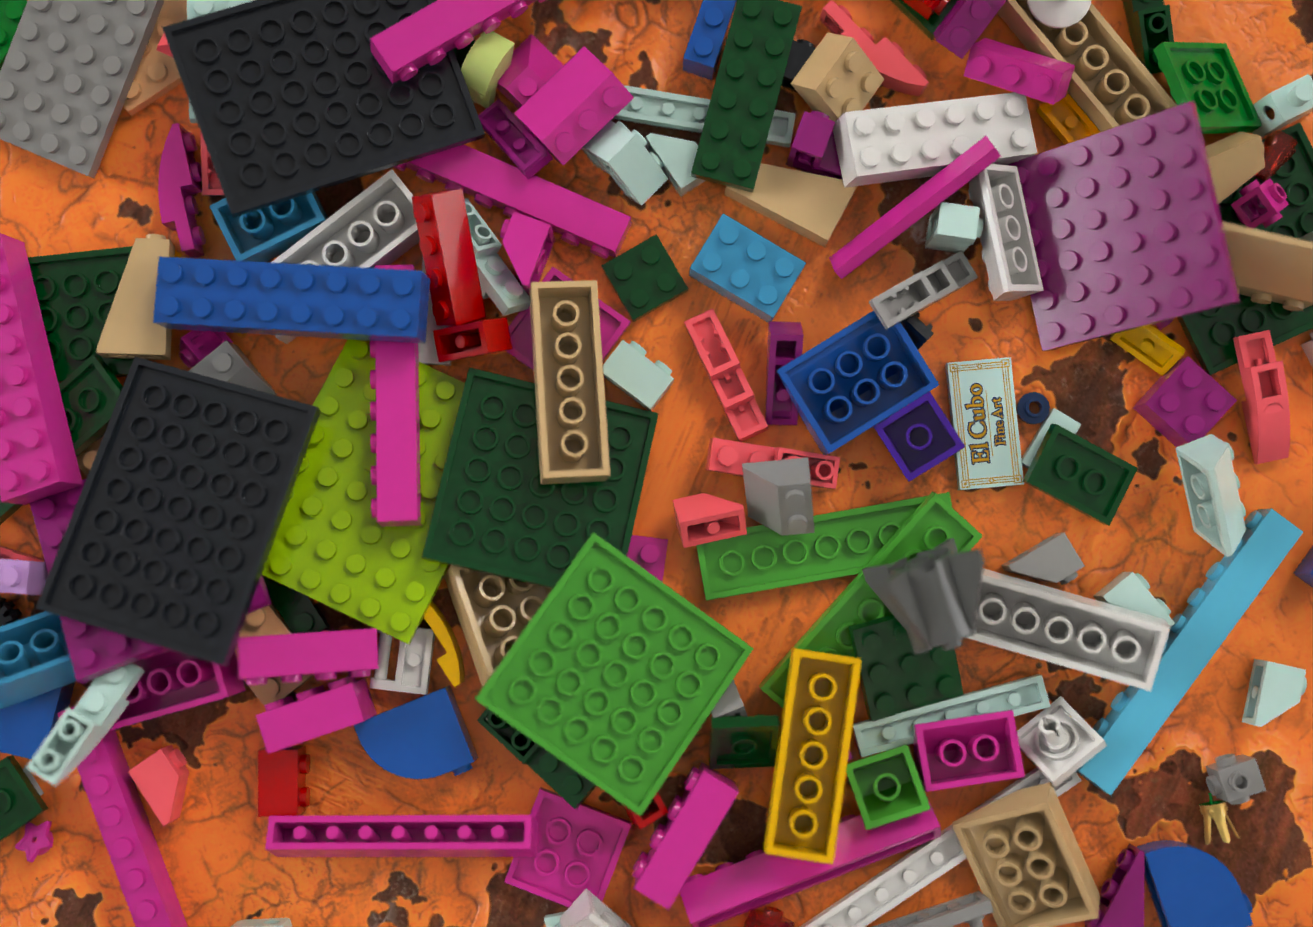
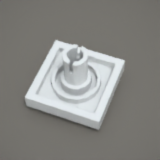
(1059, 741)

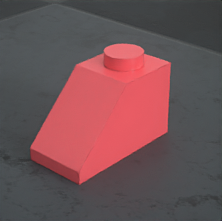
(708, 519)
(163, 782)

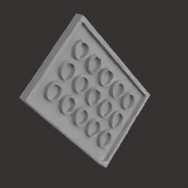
(72, 76)

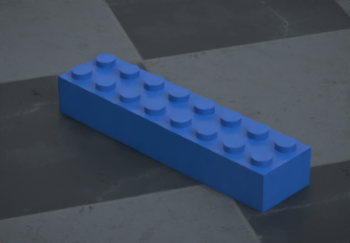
(292, 299)

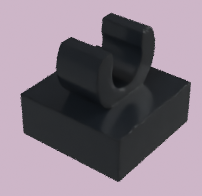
(917, 330)

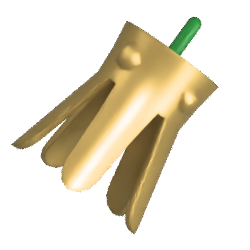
(1217, 811)

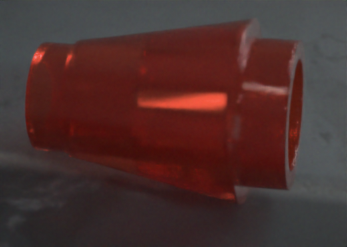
(1278, 150)

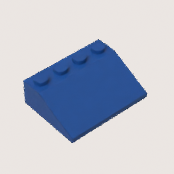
(855, 380)

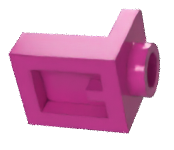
(199, 344)

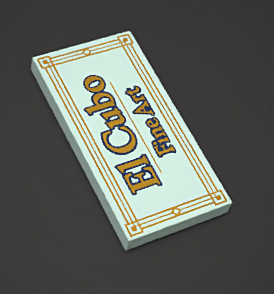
(986, 422)

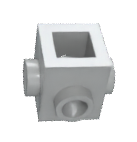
(1234, 778)

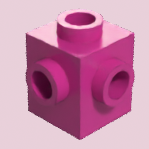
(1260, 203)

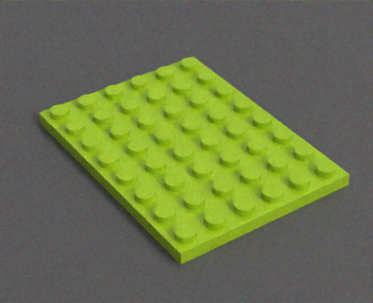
(327, 533)

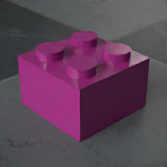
(1184, 403)

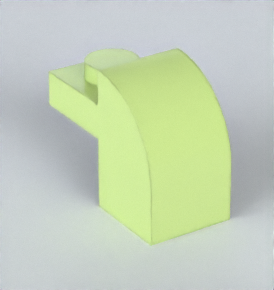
(485, 65)

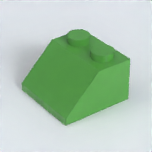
(887, 787)

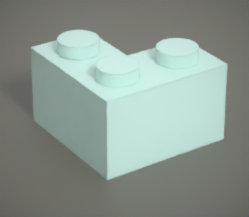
(626, 160)

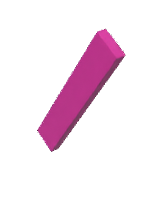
(914, 207)

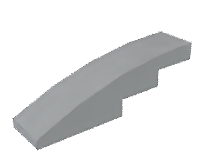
(923, 290)

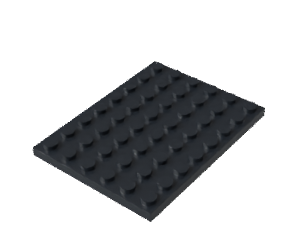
(303, 103)
(180, 510)

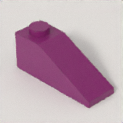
(783, 346)

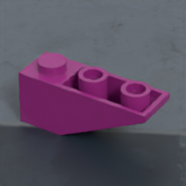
(1123, 893)

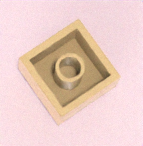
(837, 77)

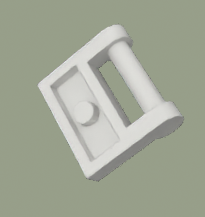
(412, 664)

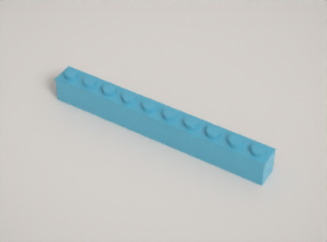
(1190, 645)

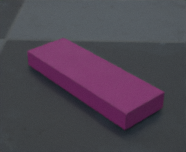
(514, 139)

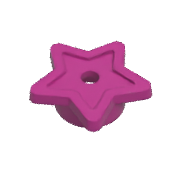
(43, 843)

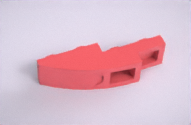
(885, 55)
(1266, 396)
(728, 456)

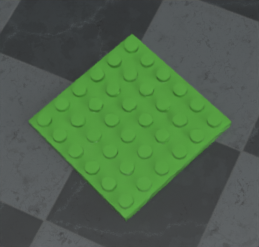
(614, 674)

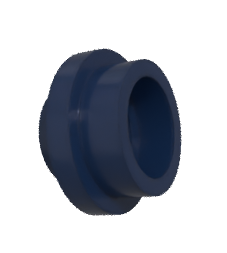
(1024, 412)

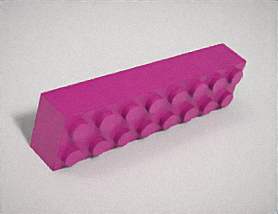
(34, 428)

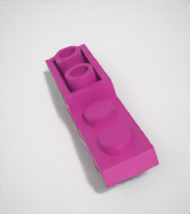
(176, 183)

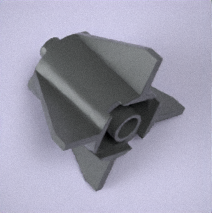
(932, 594)

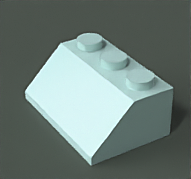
(1212, 492)

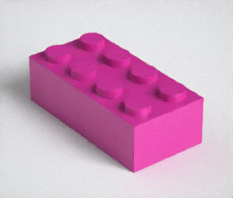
(307, 654)
(177, 683)
(685, 834)

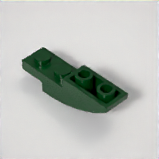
(1148, 26)
(556, 773)

